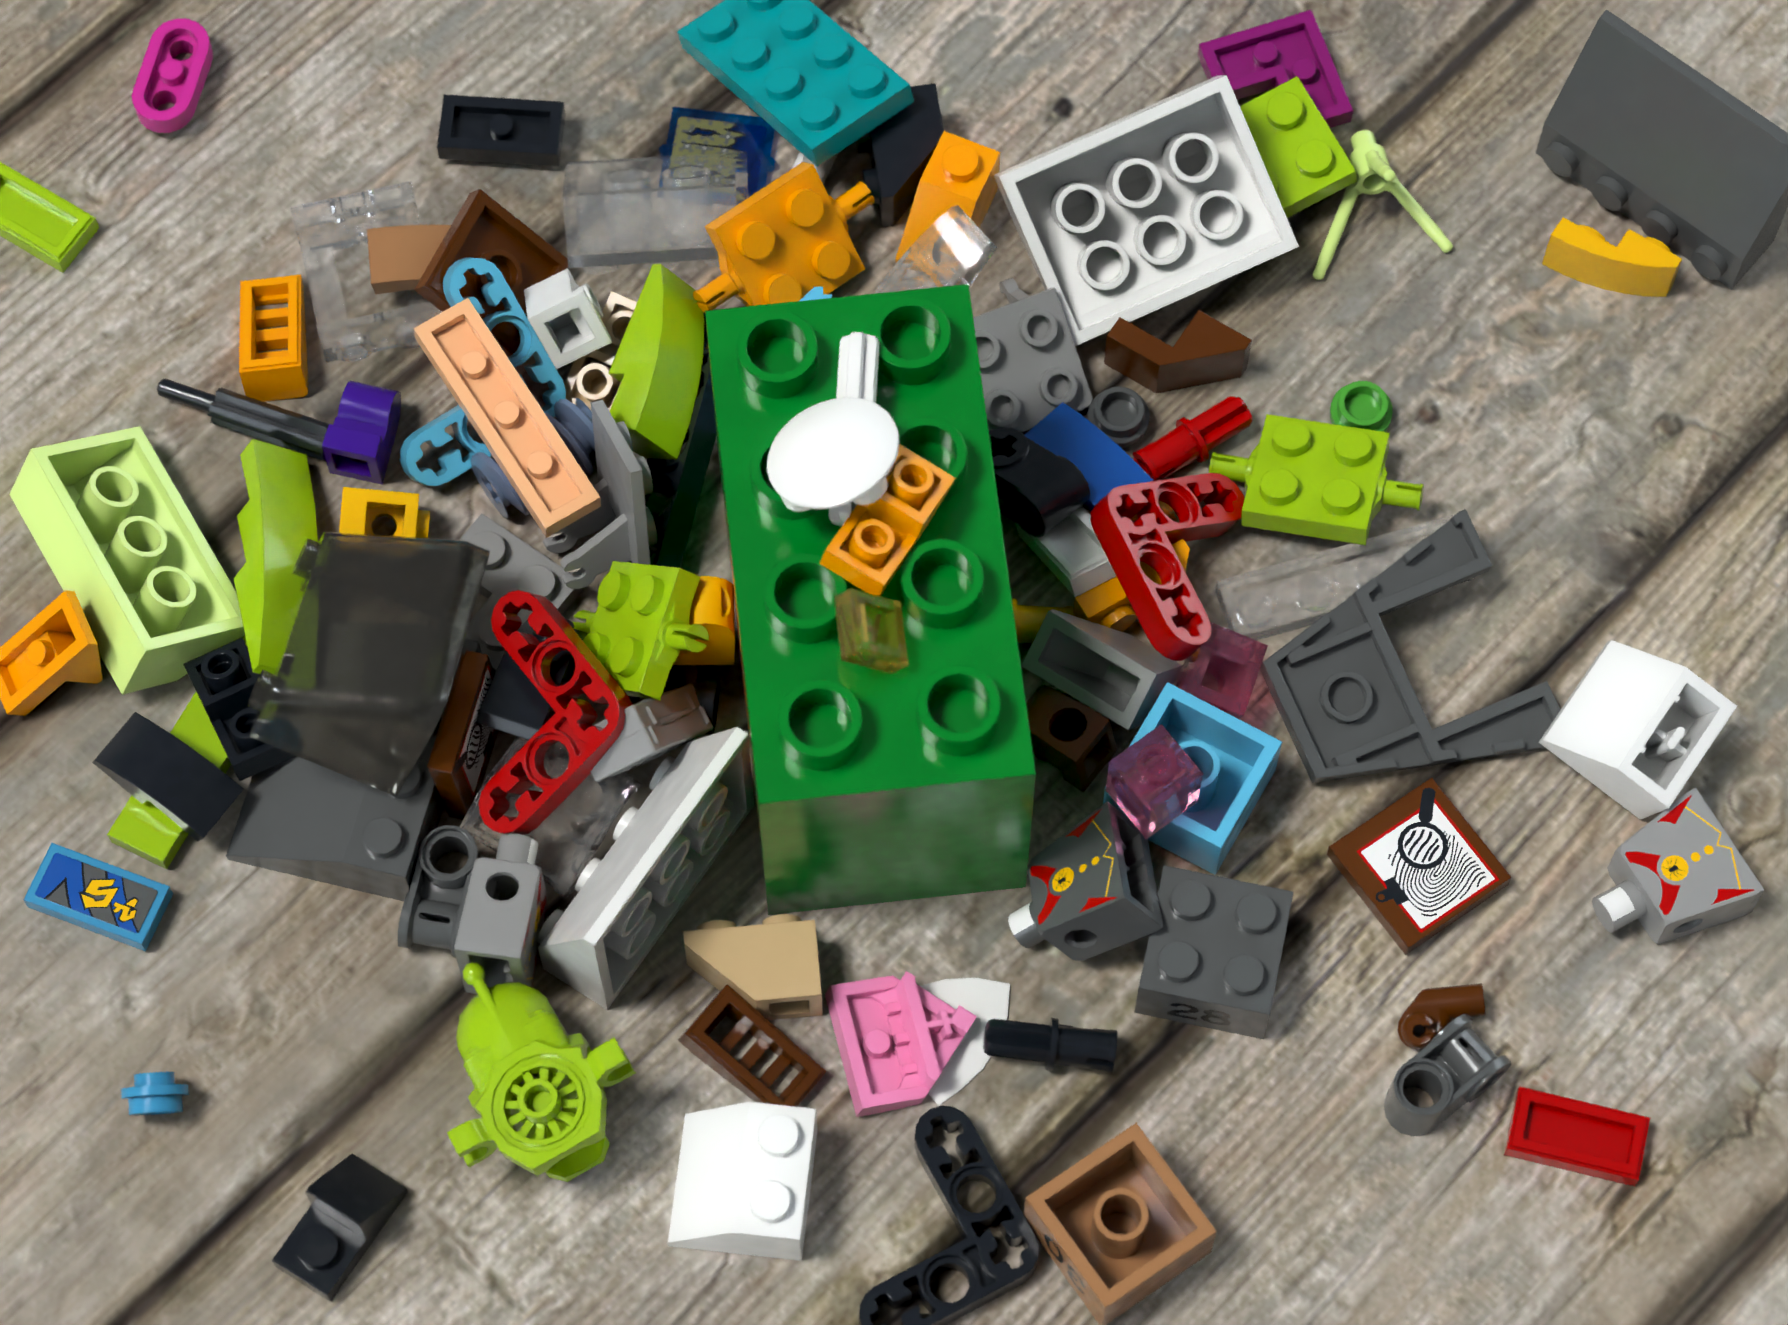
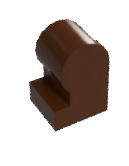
(1069, 735)

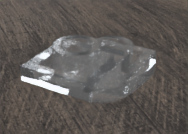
(944, 255)

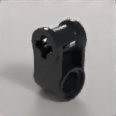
(1033, 483)

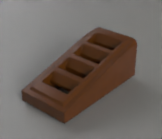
(736, 1072)

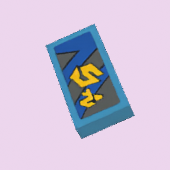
(98, 896)

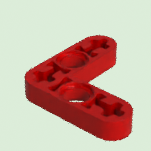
(1180, 622)
(568, 725)

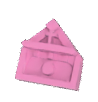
(893, 1040)

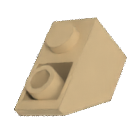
(764, 963)

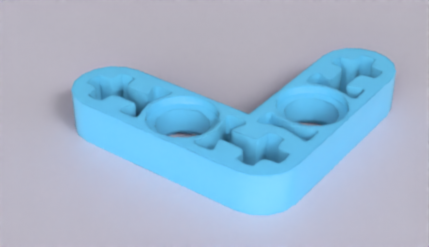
(541, 372)

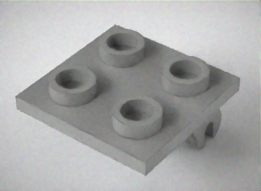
(1028, 360)
(622, 514)

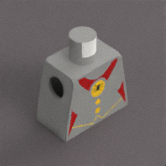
(1678, 875)
(503, 914)

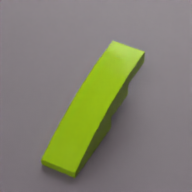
(272, 536)

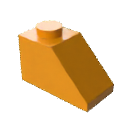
(956, 175)

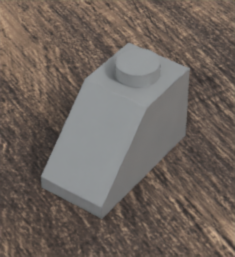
(1100, 667)

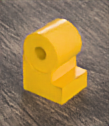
(715, 611)

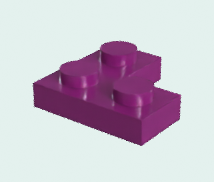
(1276, 53)

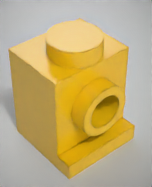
(363, 506)

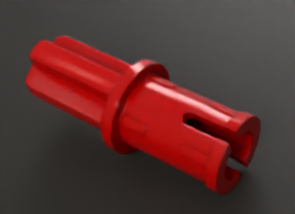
(1194, 438)

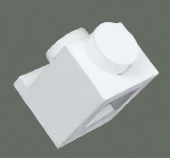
(565, 318)

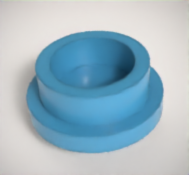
(155, 1094)

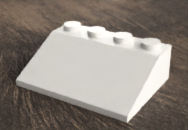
(1147, 209)
(650, 867)

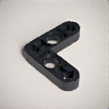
(972, 1254)

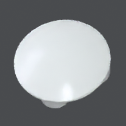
(834, 455)

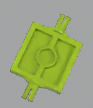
(1316, 479)
(642, 625)

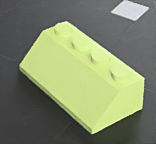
(129, 553)

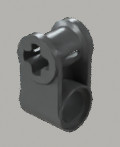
(436, 898)
(1451, 1070)

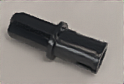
(1051, 1044)

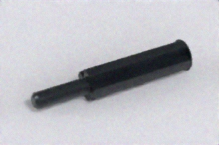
(252, 417)

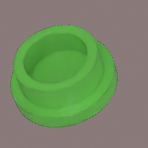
(1361, 406)

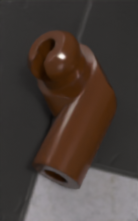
(1436, 1009)

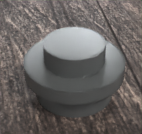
(1120, 415)

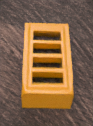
(274, 373)

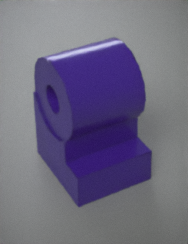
(363, 431)

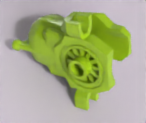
(551, 1119)

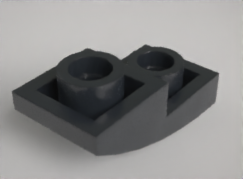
(224, 688)
(168, 774)

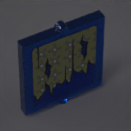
(719, 132)

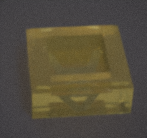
(871, 631)

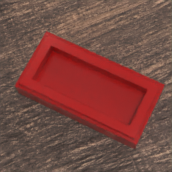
(1577, 1136)

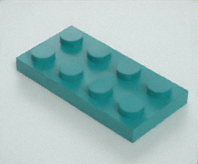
(797, 71)

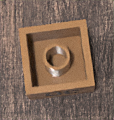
(1119, 1224)

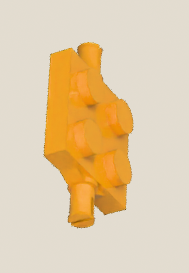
(784, 242)

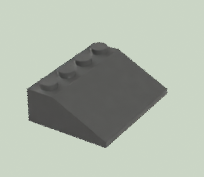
(1669, 151)
(337, 828)

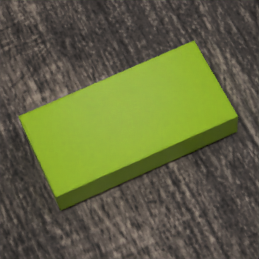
(42, 220)

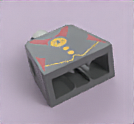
(1091, 889)

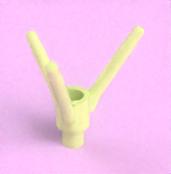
(1373, 177)

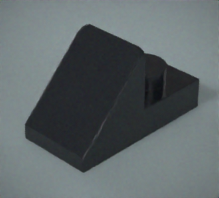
(343, 1220)

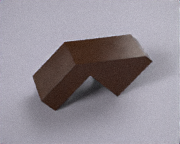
(1201, 355)

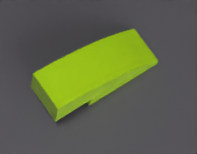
(659, 366)

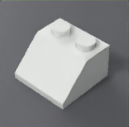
(745, 1180)

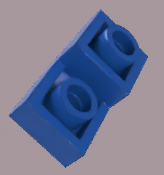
(1089, 449)

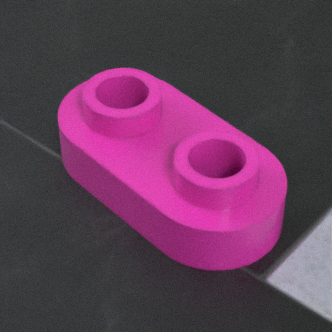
(170, 80)

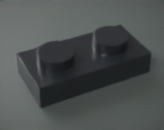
(501, 130)

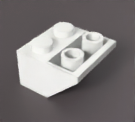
(1637, 727)

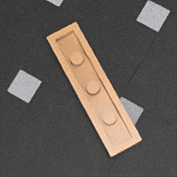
(507, 417)

